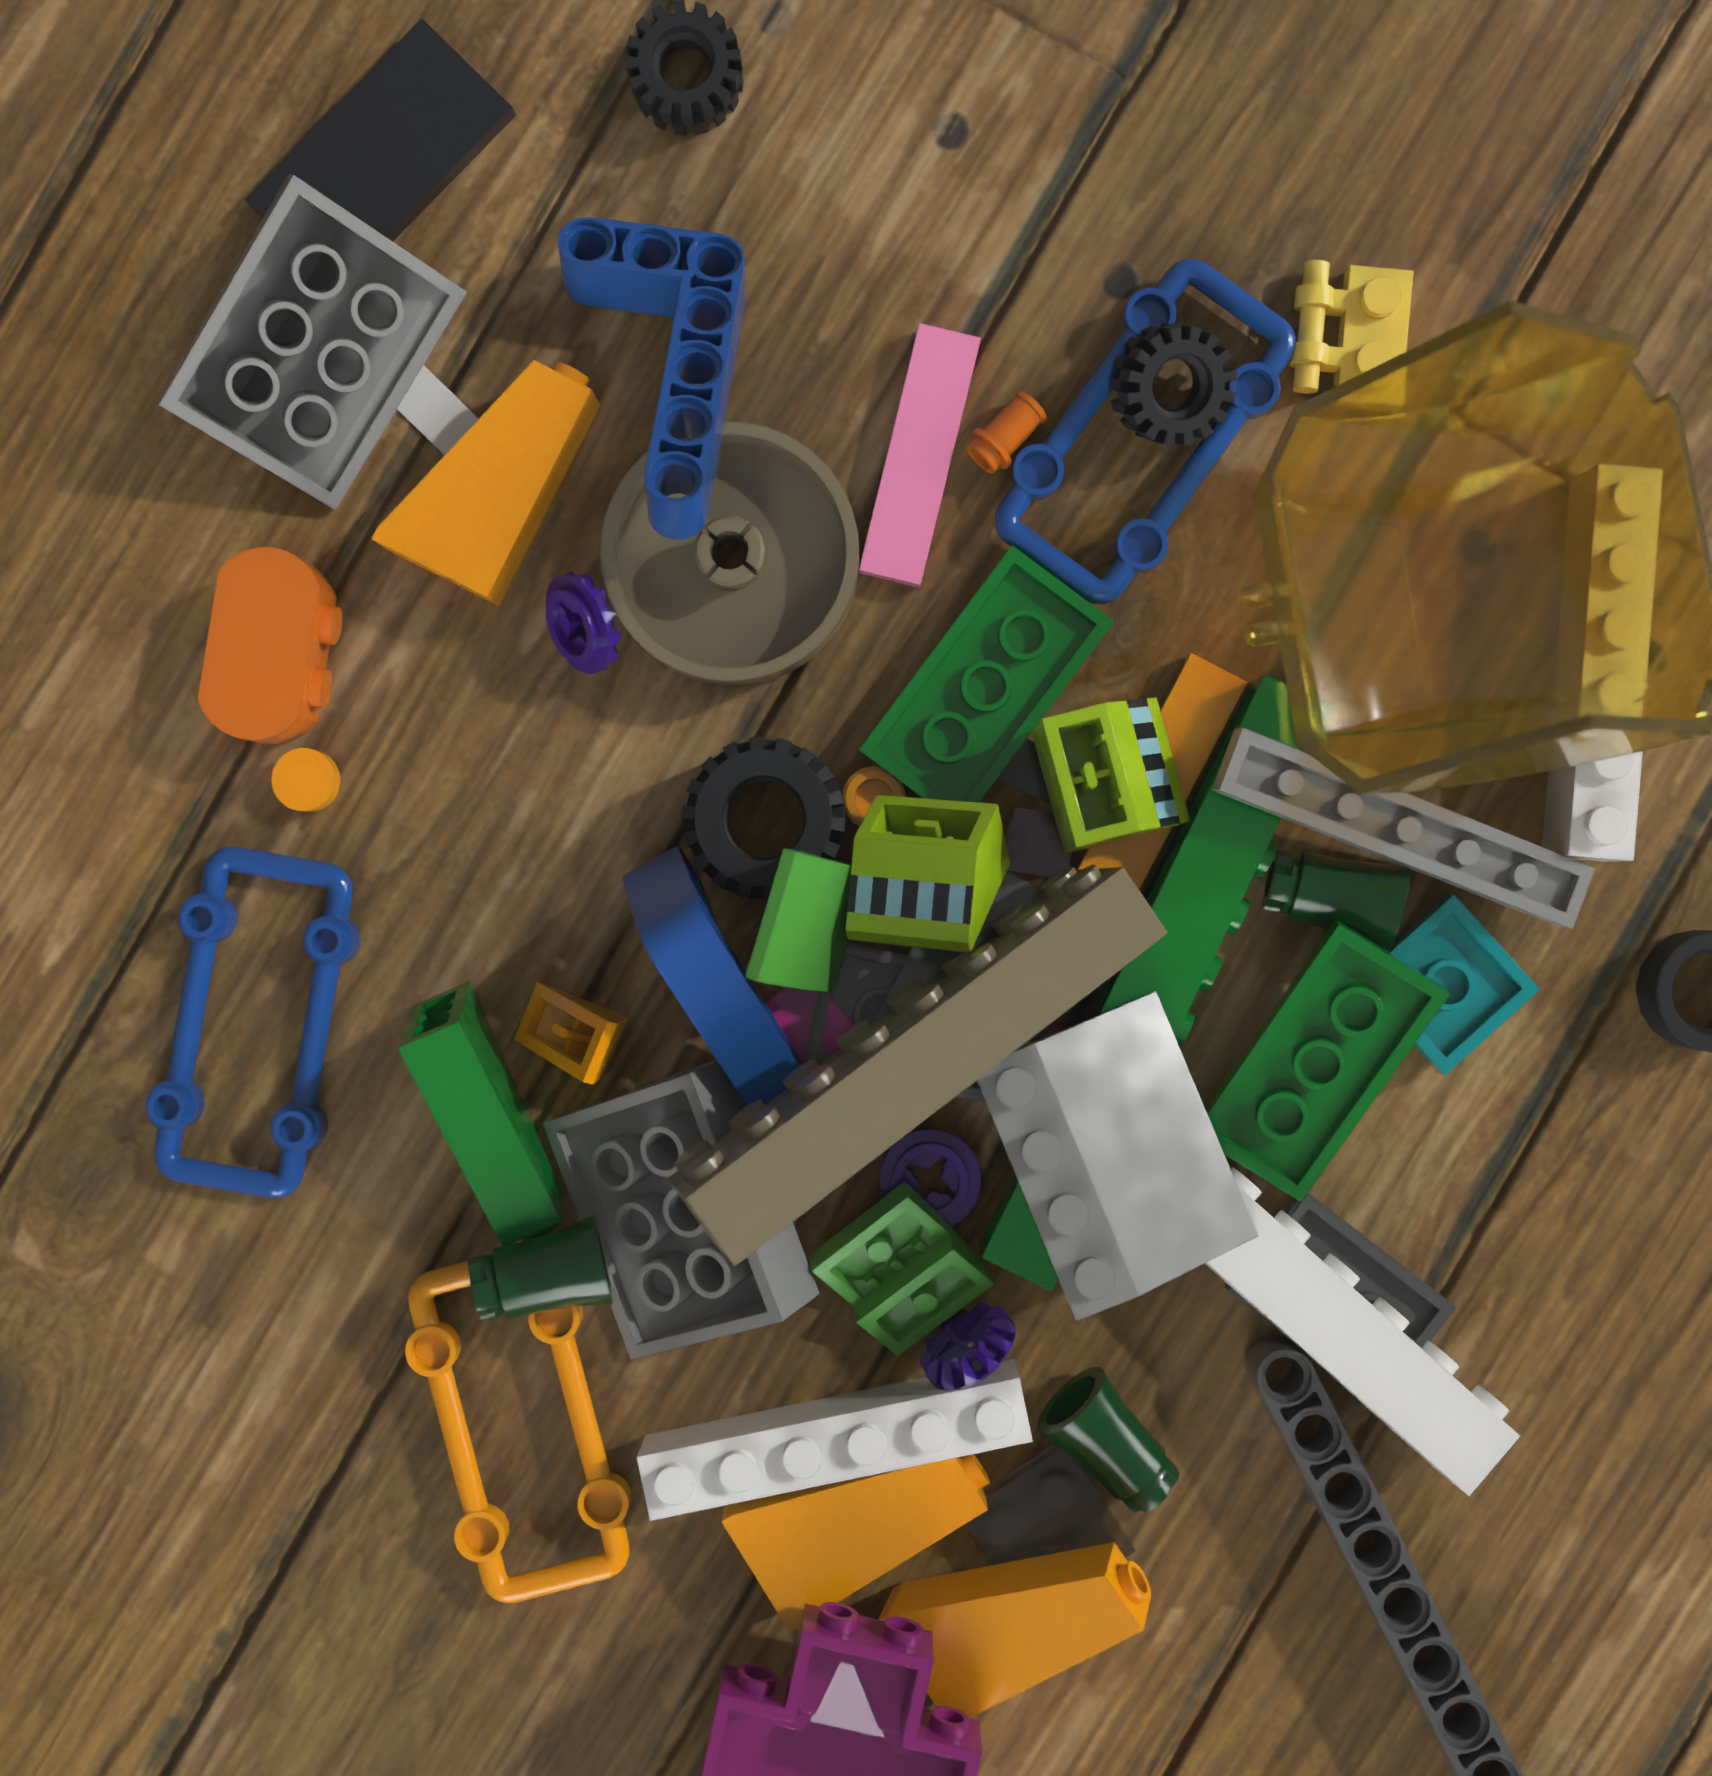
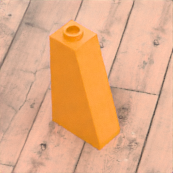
(495, 484)
(847, 1533)
(1021, 1620)

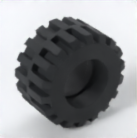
(729, 774)

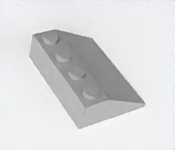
(311, 343)
(1116, 1155)
(661, 1264)

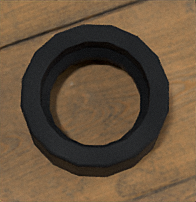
(1656, 984)

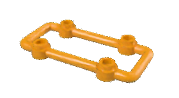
(484, 1526)

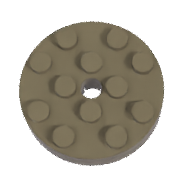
(742, 620)

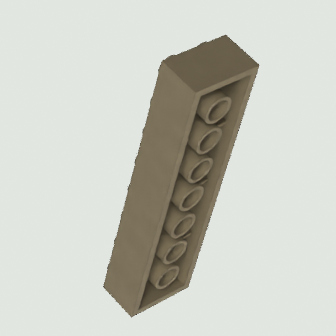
(913, 1057)

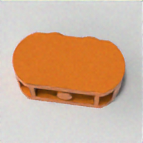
(269, 646)

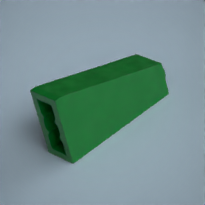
(482, 1113)

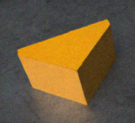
(570, 1032)

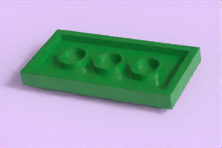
(987, 683)
(1321, 1059)

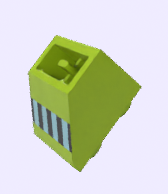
(1109, 773)
(925, 872)

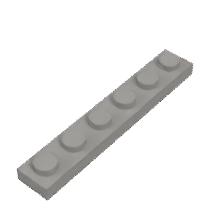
(1404, 830)

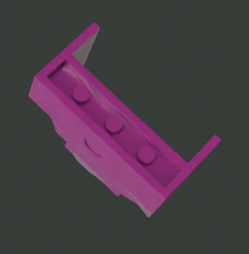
(844, 1709)

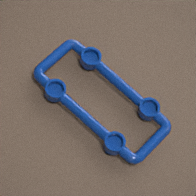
(1144, 541)
(178, 1100)

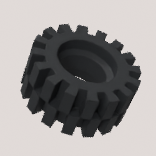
(677, 32)
(1207, 393)

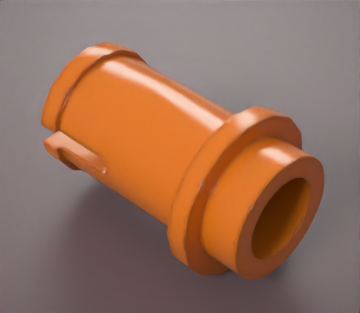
(1005, 433)

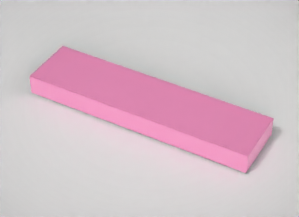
(919, 455)

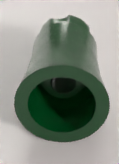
(1326, 888)
(542, 1273)
(1108, 1440)

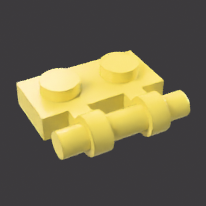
(1371, 324)

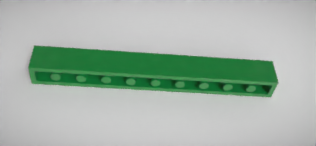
(1197, 902)

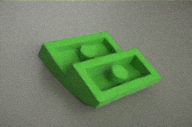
(803, 924)
(901, 1269)

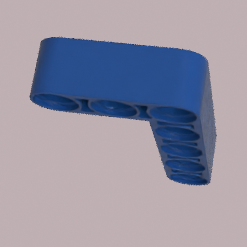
(702, 286)
(707, 976)

